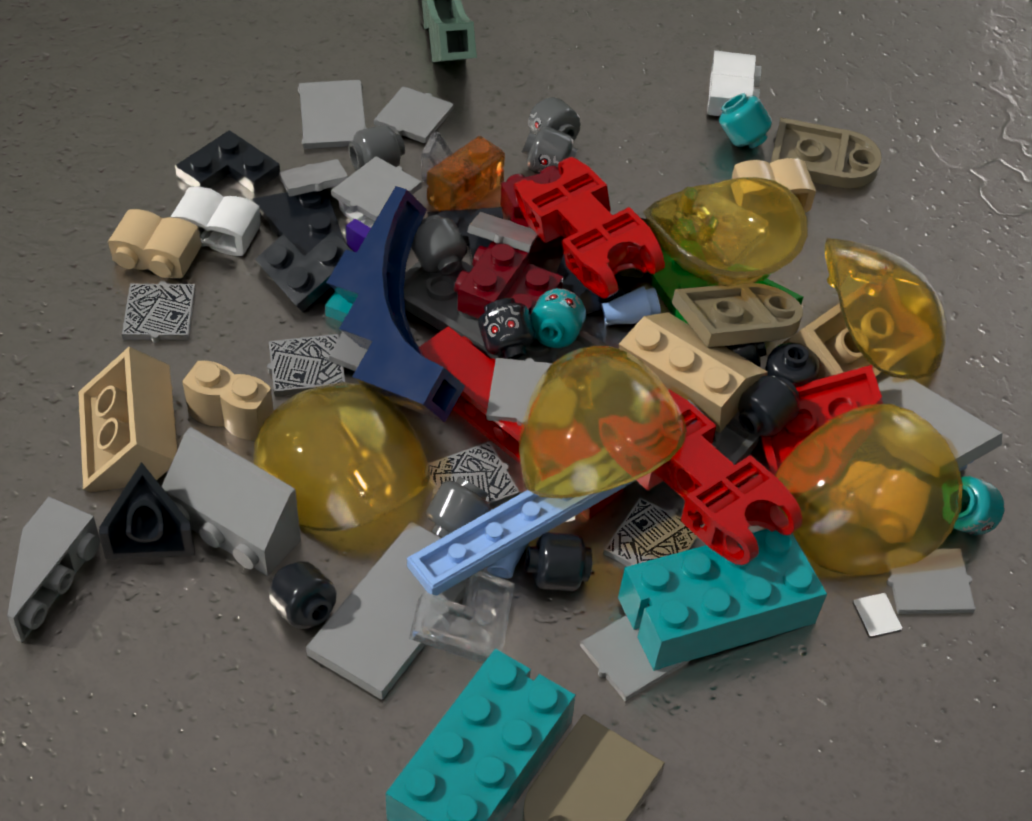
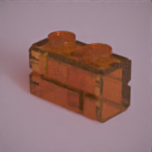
(466, 175)

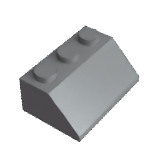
(233, 502)

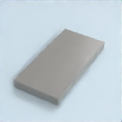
(964, 433)
(372, 627)

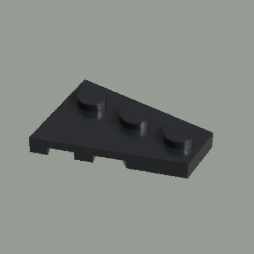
(301, 217)

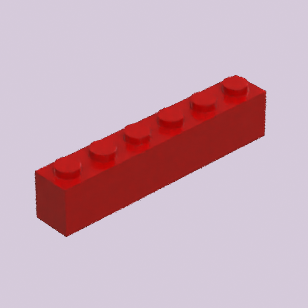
(476, 372)

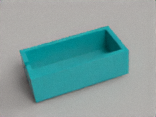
(713, 605)
(483, 747)

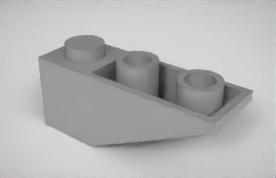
(48, 557)

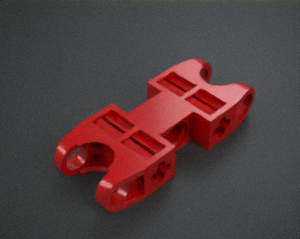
(595, 240)
(724, 493)

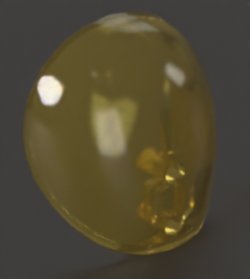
(730, 229)
(887, 308)
(597, 424)
(343, 454)
(873, 490)

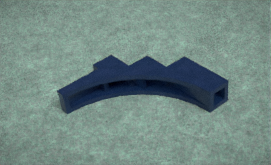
(378, 320)

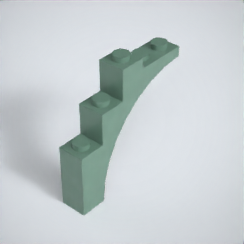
(449, 30)

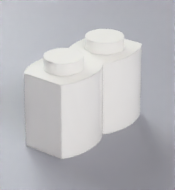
(730, 77)
(223, 222)

